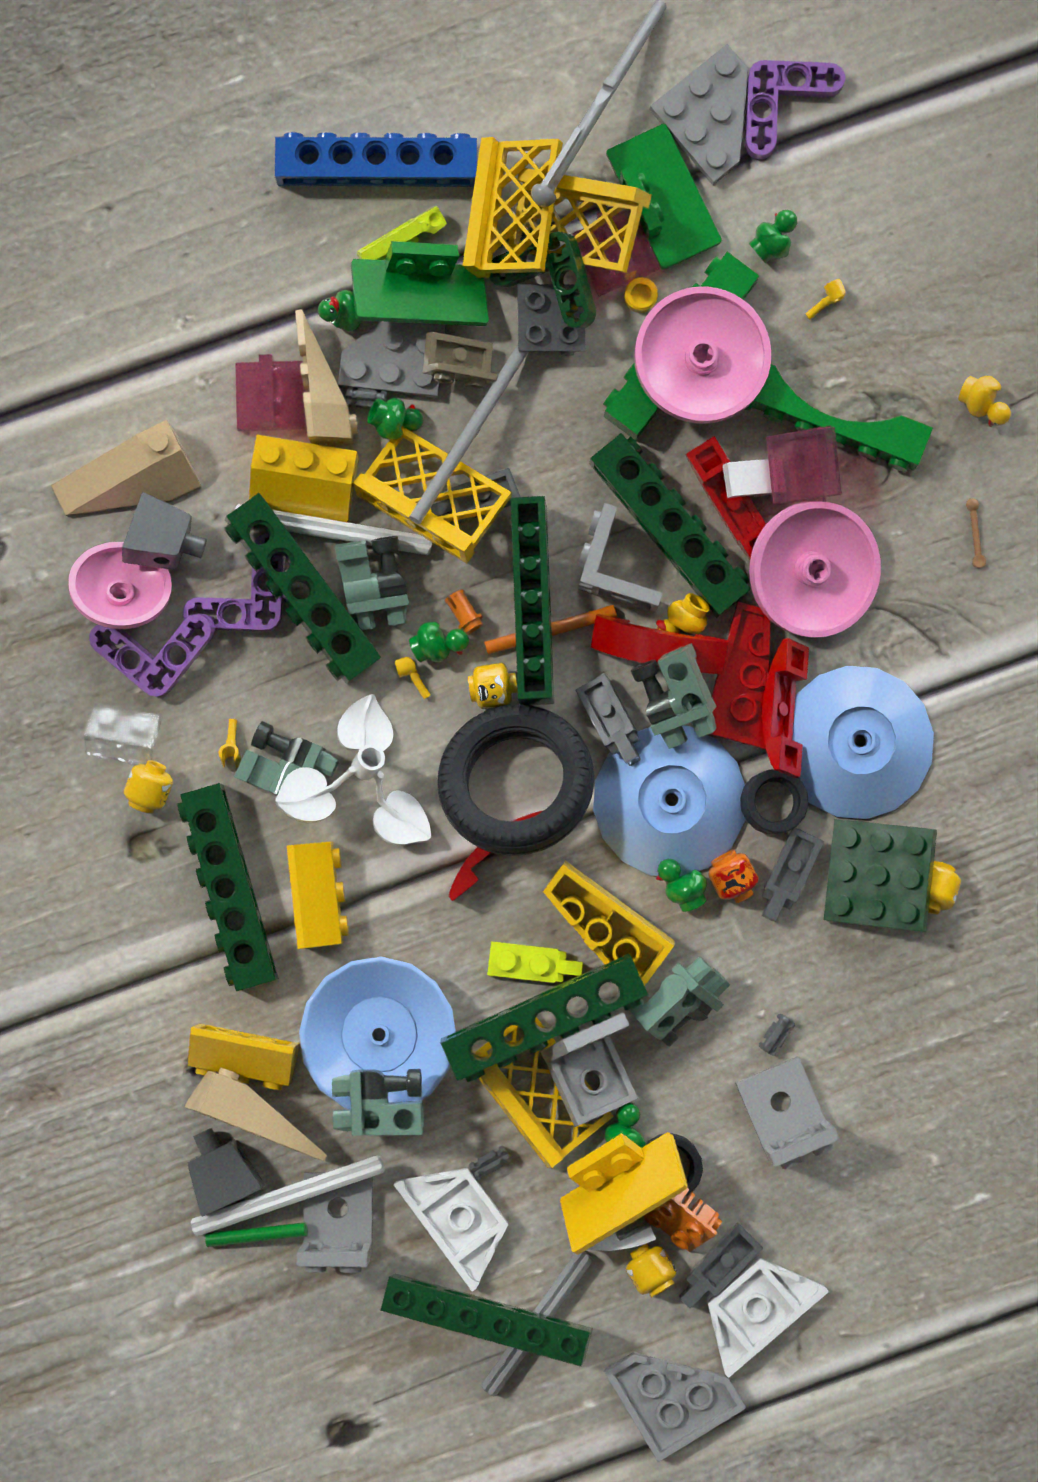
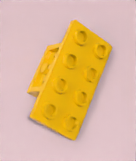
(619, 1186)

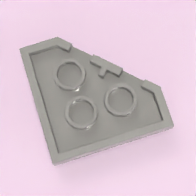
(708, 113)
(390, 360)
(672, 1400)

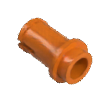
(464, 612)

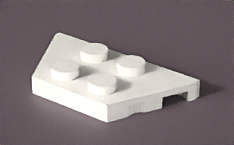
(457, 1218)
(758, 1309)

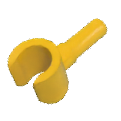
(835, 293)
(405, 667)
(230, 748)

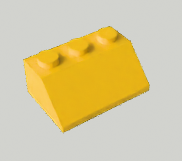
(304, 477)
(317, 894)
(244, 1054)

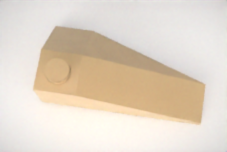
(325, 407)
(144, 463)
(236, 1104)

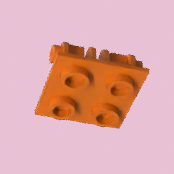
(683, 1224)

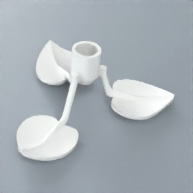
(366, 729)

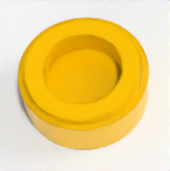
(641, 295)

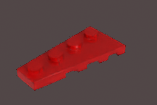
(742, 685)

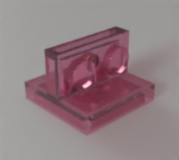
(641, 261)
(269, 395)
(804, 465)

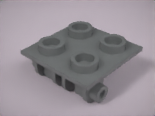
(542, 324)

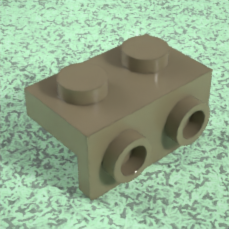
(458, 359)

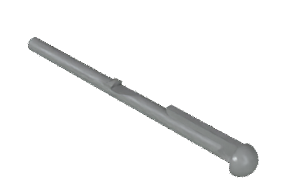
(543, 193)
(467, 436)

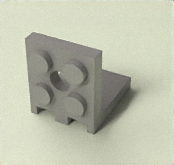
(604, 585)
(590, 1052)
(789, 1132)
(335, 1239)

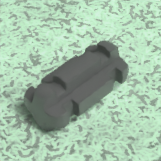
(363, 397)
(777, 1034)
(490, 1162)

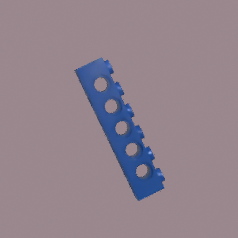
(360, 172)

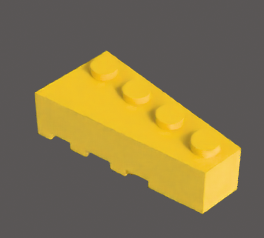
(606, 922)

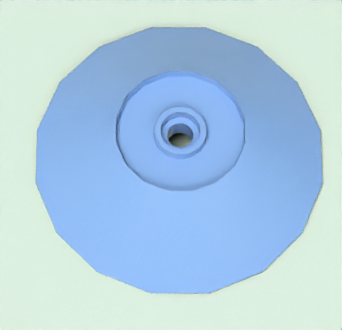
(897, 749)
(646, 829)
(369, 996)

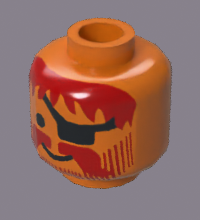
(733, 876)

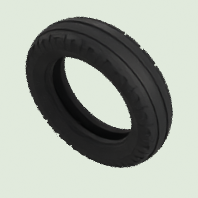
(526, 835)

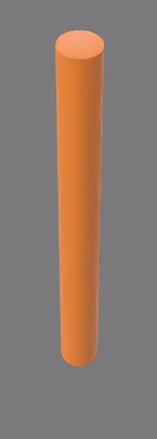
(558, 627)

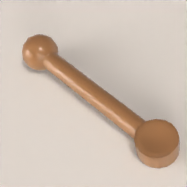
(978, 560)

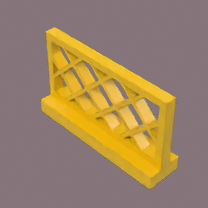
(591, 193)
(487, 211)
(432, 527)
(522, 1115)

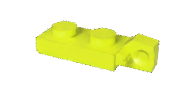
(429, 221)
(530, 963)

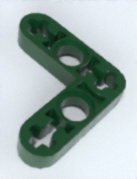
(558, 266)

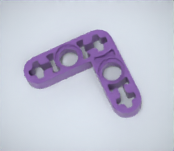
(780, 86)
(249, 607)
(150, 664)

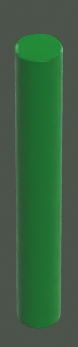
(256, 1234)

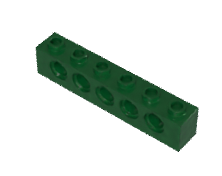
(627, 451)
(258, 514)
(532, 600)
(191, 809)
(555, 1000)
(486, 1319)

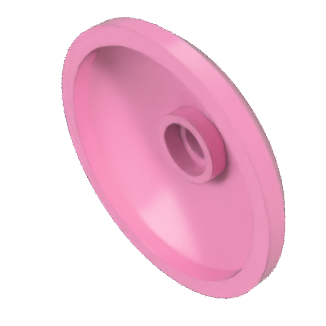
(102, 576)

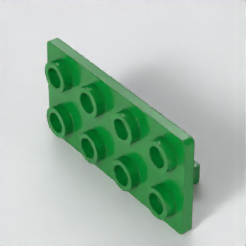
(677, 217)
(418, 287)

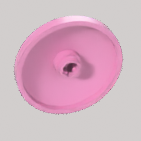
(702, 355)
(815, 569)

